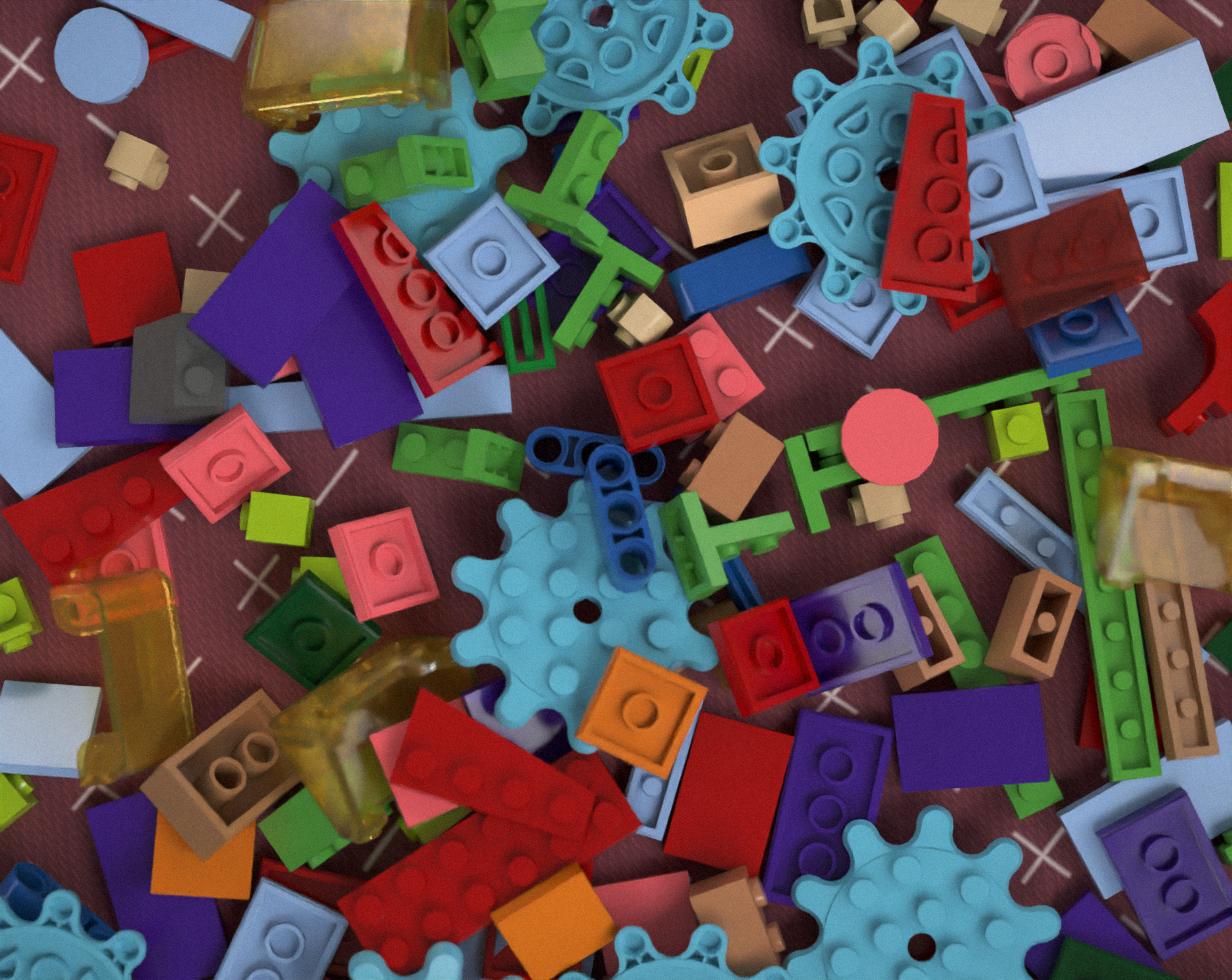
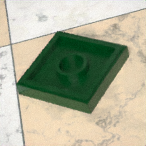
(311, 632)

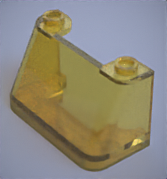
(345, 57)
(1163, 520)
(141, 669)
(330, 727)

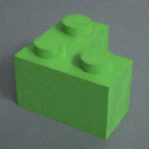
(498, 46)
(303, 832)

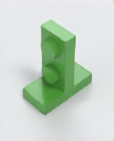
(410, 169)
(572, 182)
(603, 289)
(460, 455)
(808, 484)
(702, 550)

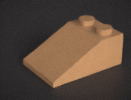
(223, 778)

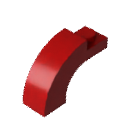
(1214, 388)

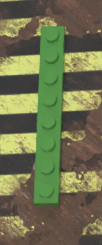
(1108, 611)

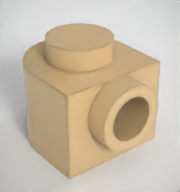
(827, 22)
(889, 22)
(136, 163)
(637, 320)
(878, 505)

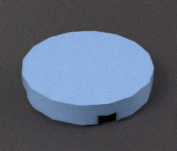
(101, 56)

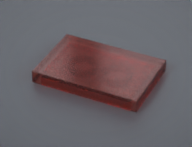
(1067, 258)

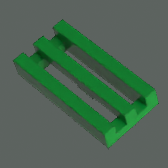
(531, 364)

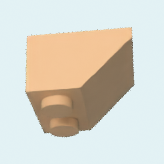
(722, 186)

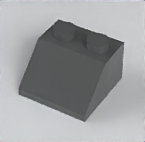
(176, 375)

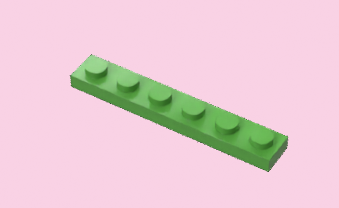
(966, 401)
(933, 562)

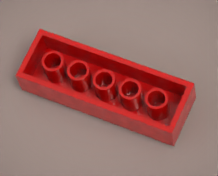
(477, 868)

